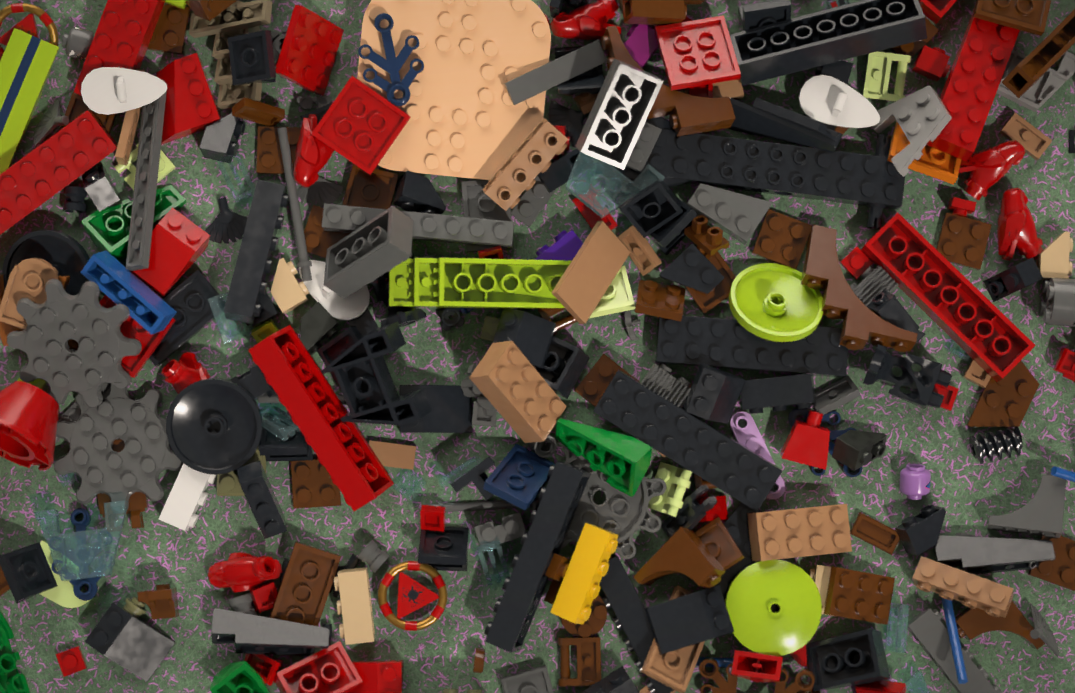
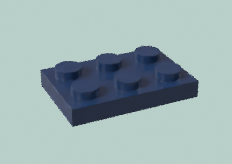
(519, 477)

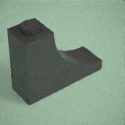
(1041, 515)

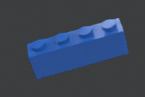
(127, 289)

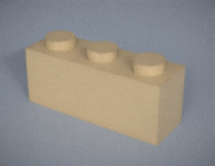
(355, 605)

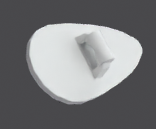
(120, 89)
(836, 103)
(337, 306)

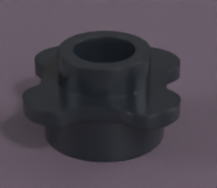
(447, 323)

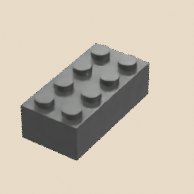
(619, 114)
(368, 252)

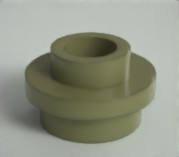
(134, 607)

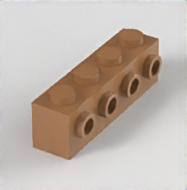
(525, 164)
(963, 587)

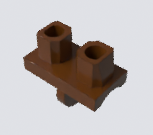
(706, 238)

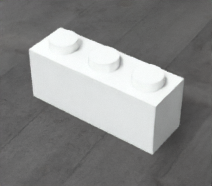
(186, 497)

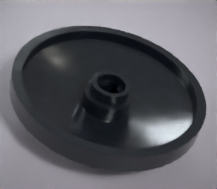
(54, 247)
(214, 426)

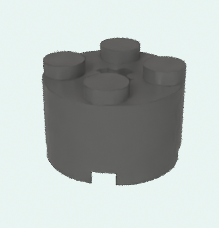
(1058, 302)

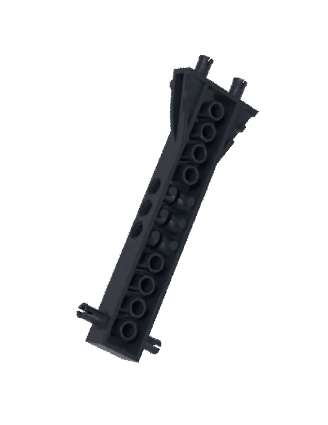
(778, 169)

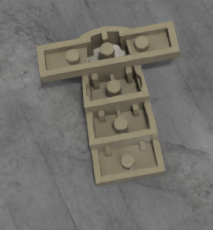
(235, 20)

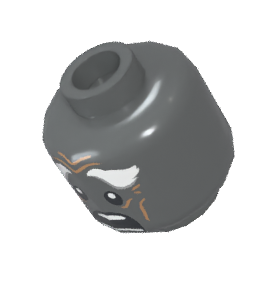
(77, 42)

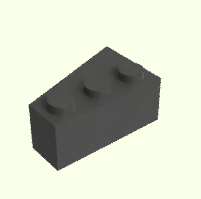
(729, 210)

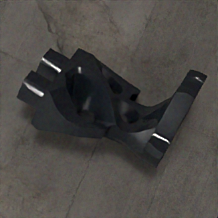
(402, 315)
(920, 382)

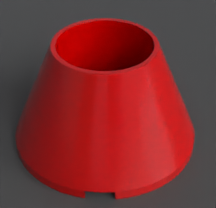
(28, 425)

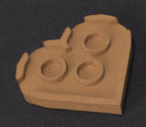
(25, 281)

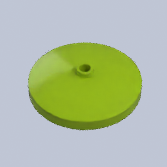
(775, 303)
(751, 600)

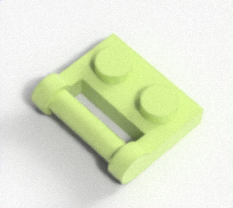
(878, 76)

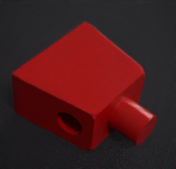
(808, 442)

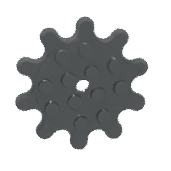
(89, 324)
(114, 472)
(618, 513)

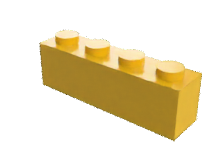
(584, 574)

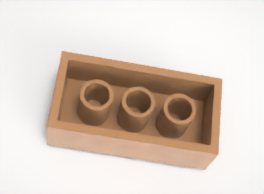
(518, 391)
(799, 532)

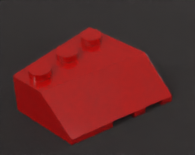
(189, 98)

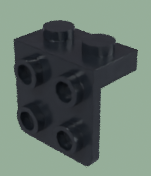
(587, 82)

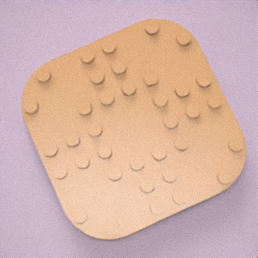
(459, 102)

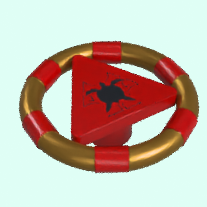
(27, 24)
(412, 595)

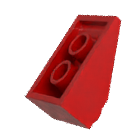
(174, 248)
(320, 673)
(379, 676)

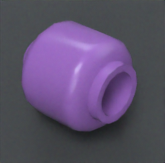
(915, 481)

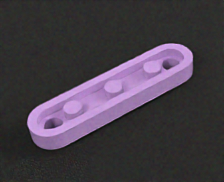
(752, 439)

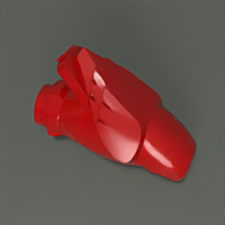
(585, 22)
(310, 154)
(990, 166)
(1017, 227)
(184, 372)
(243, 572)

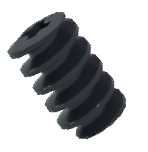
(996, 444)

